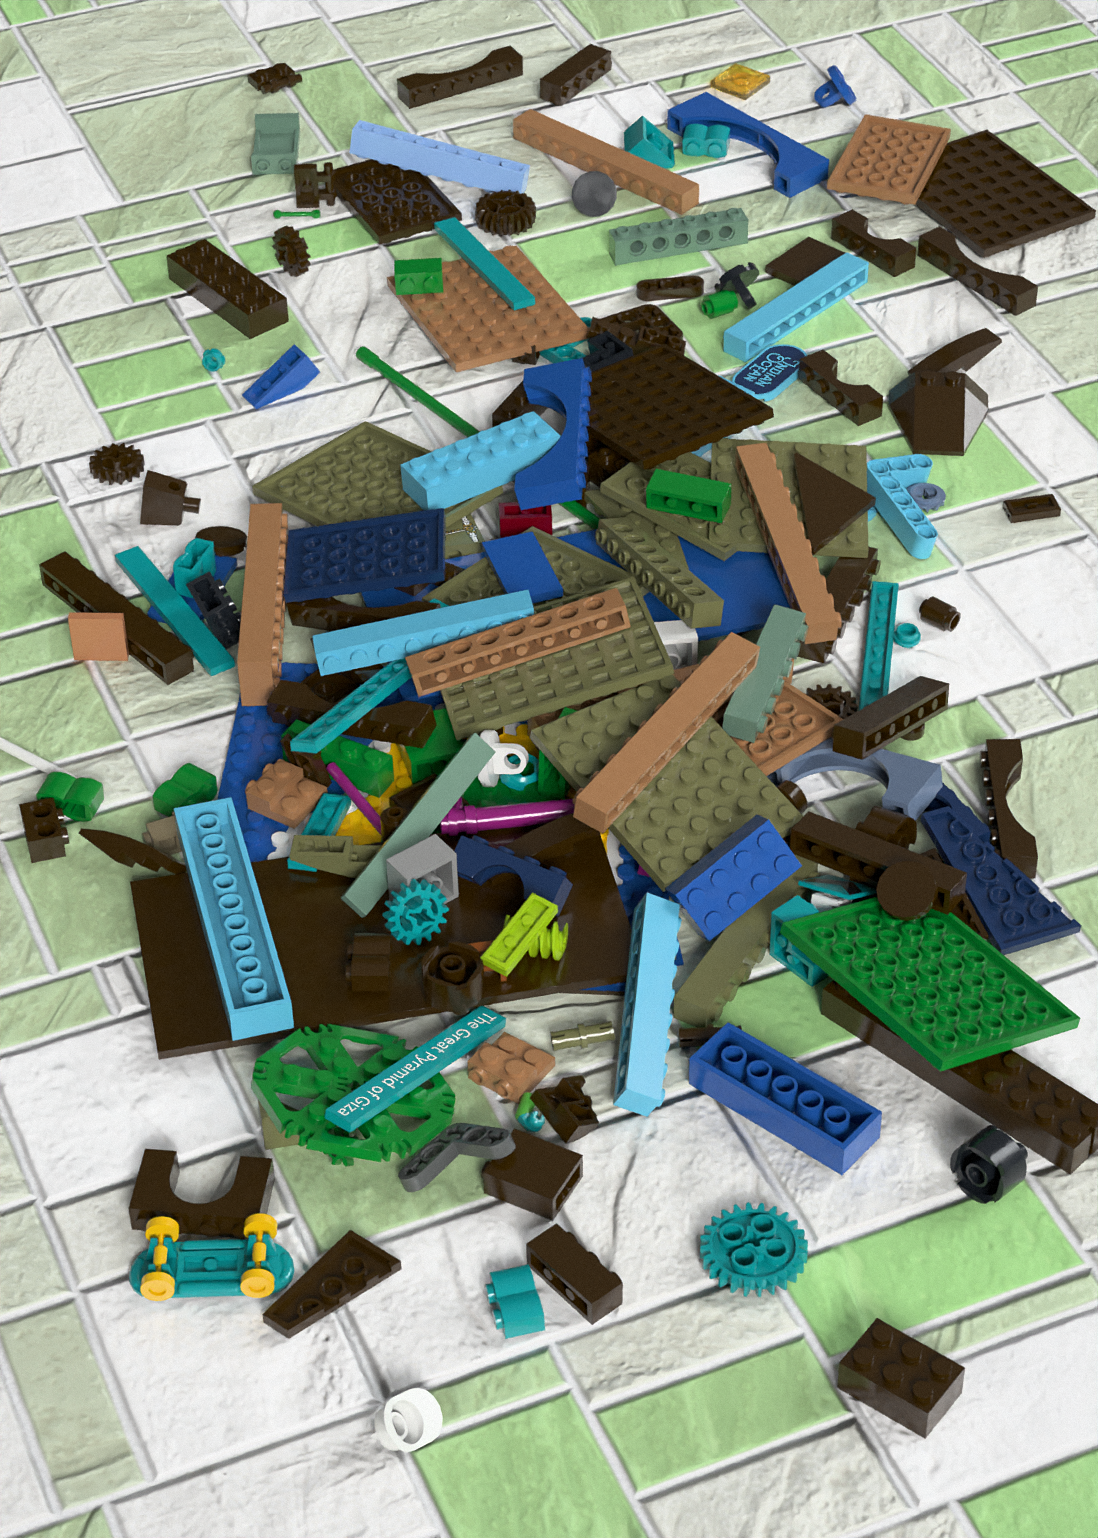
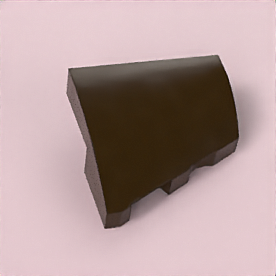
(567, 1108)

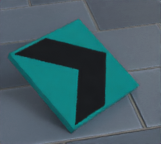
(838, 887)

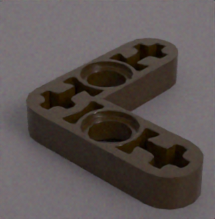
(643, 316)

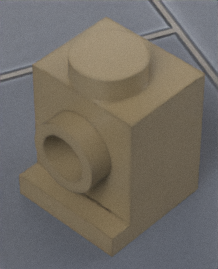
(163, 835)

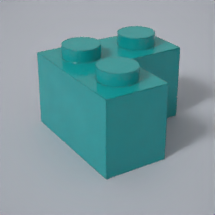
(782, 948)

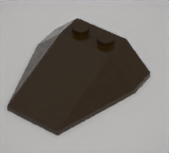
(938, 411)

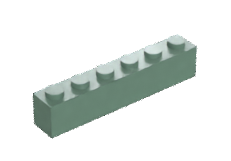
(756, 694)

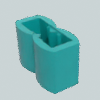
(705, 140)
(196, 561)
(516, 1301)

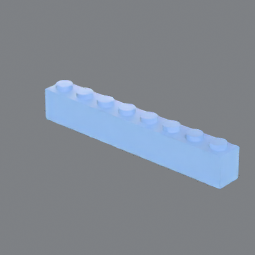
(437, 158)

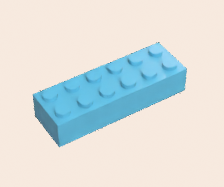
(477, 462)

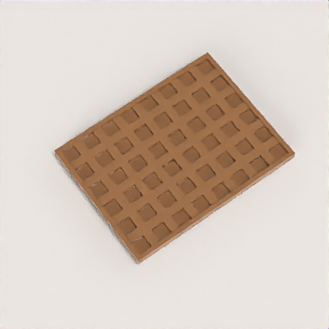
(478, 327)

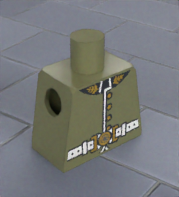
(463, 538)

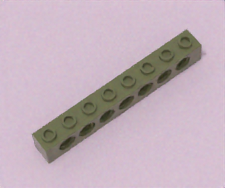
(660, 572)

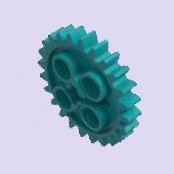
(753, 1249)

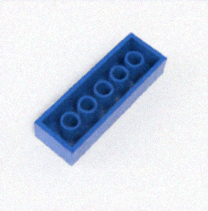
(785, 1098)

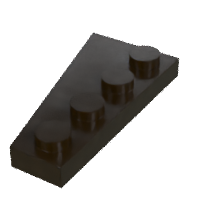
(331, 1282)

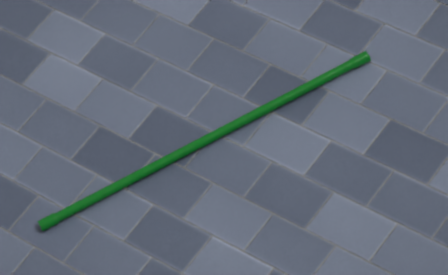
(373, 361)

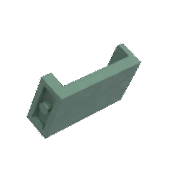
(276, 143)

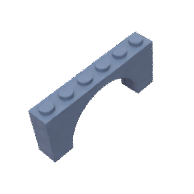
(908, 780)

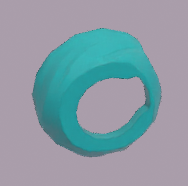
(517, 781)

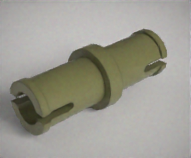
(582, 1035)

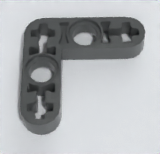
(445, 1147)

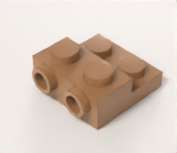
(284, 794)
(509, 1067)

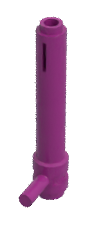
(473, 819)

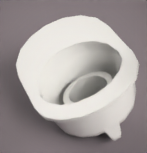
(408, 1421)

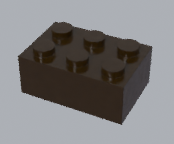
(901, 1378)

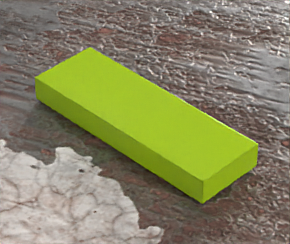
(519, 934)

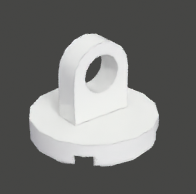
(498, 763)

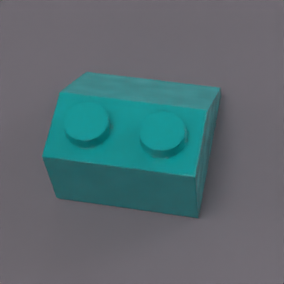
(649, 143)

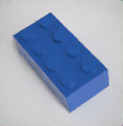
(733, 877)

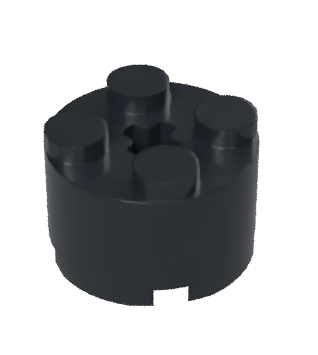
(989, 1165)

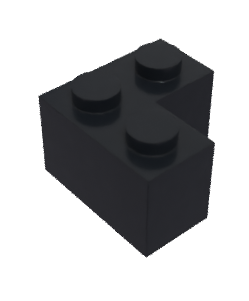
(605, 350)

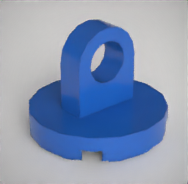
(836, 87)

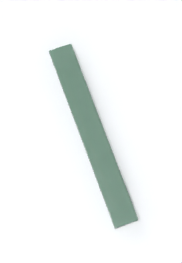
(419, 822)

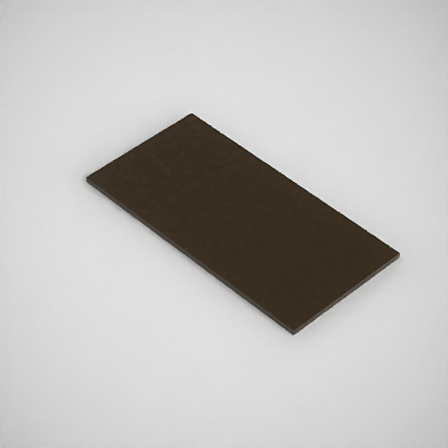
(313, 935)

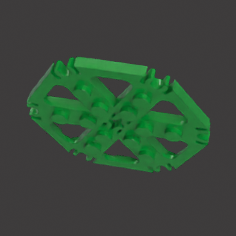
(334, 1081)

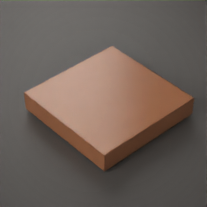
(98, 636)

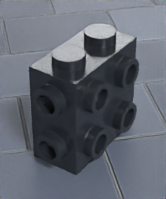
(217, 608)

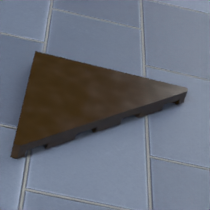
(827, 502)

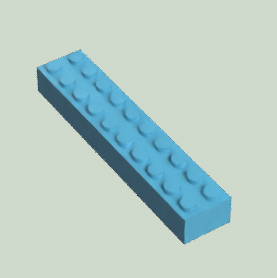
(233, 919)

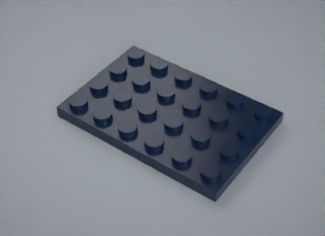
(365, 555)

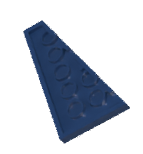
(1001, 894)

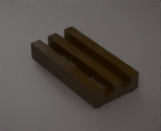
(1031, 508)

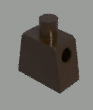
(166, 500)

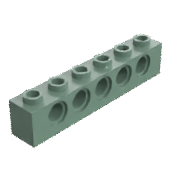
(678, 236)

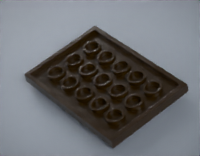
(392, 200)

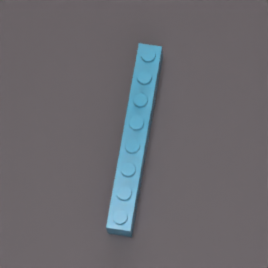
(795, 307)
(416, 632)
(647, 1006)

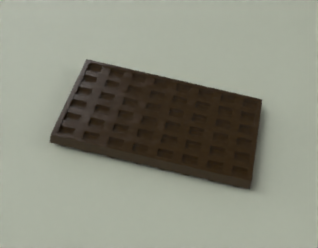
(997, 196)
(666, 407)

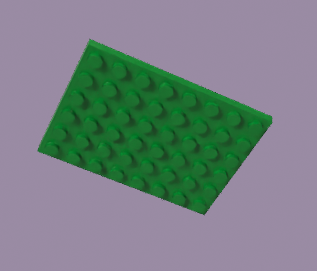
(931, 981)

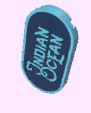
(771, 371)

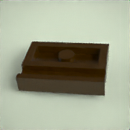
(311, 763)

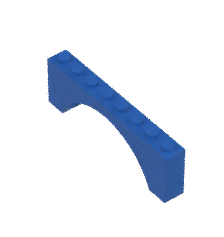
(796, 164)
(561, 471)

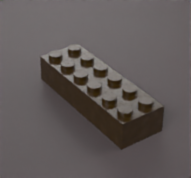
(227, 288)

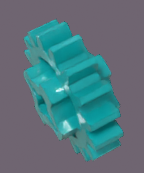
(415, 911)

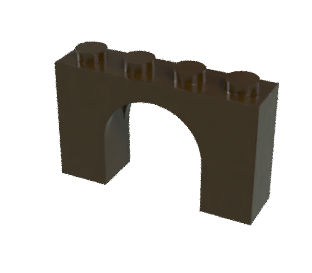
(224, 1217)

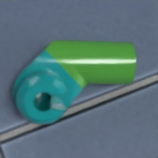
(526, 1115)

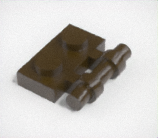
(274, 78)
(306, 185)

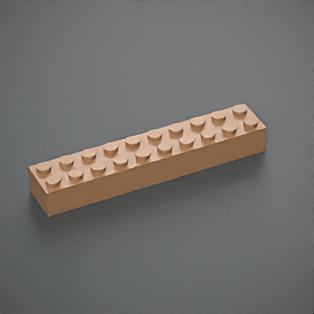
(263, 604)

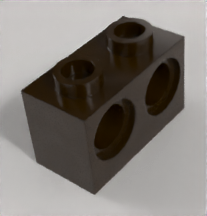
(43, 830)

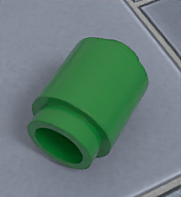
(719, 303)

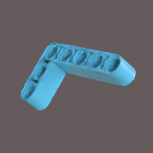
(888, 483)

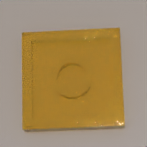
(740, 81)

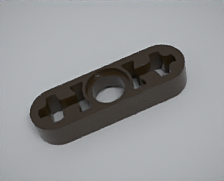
(658, 288)

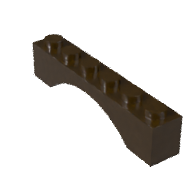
(424, 88)
(1008, 291)
(334, 614)
(400, 723)
(1002, 771)

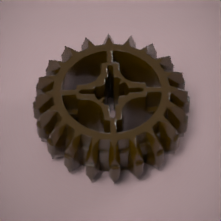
(505, 213)

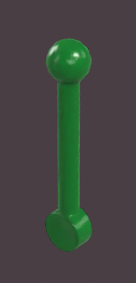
(278, 214)

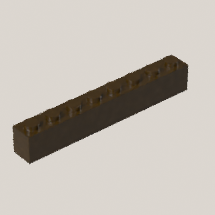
(146, 639)

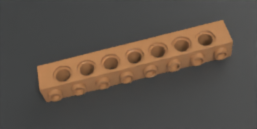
(518, 642)

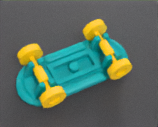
(211, 1266)

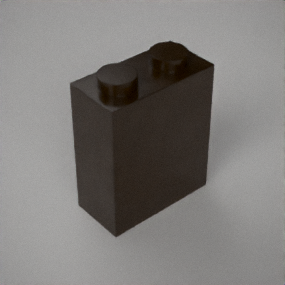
(534, 1175)

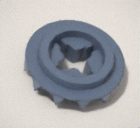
(934, 496)

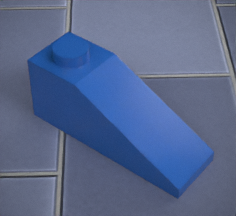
(286, 376)

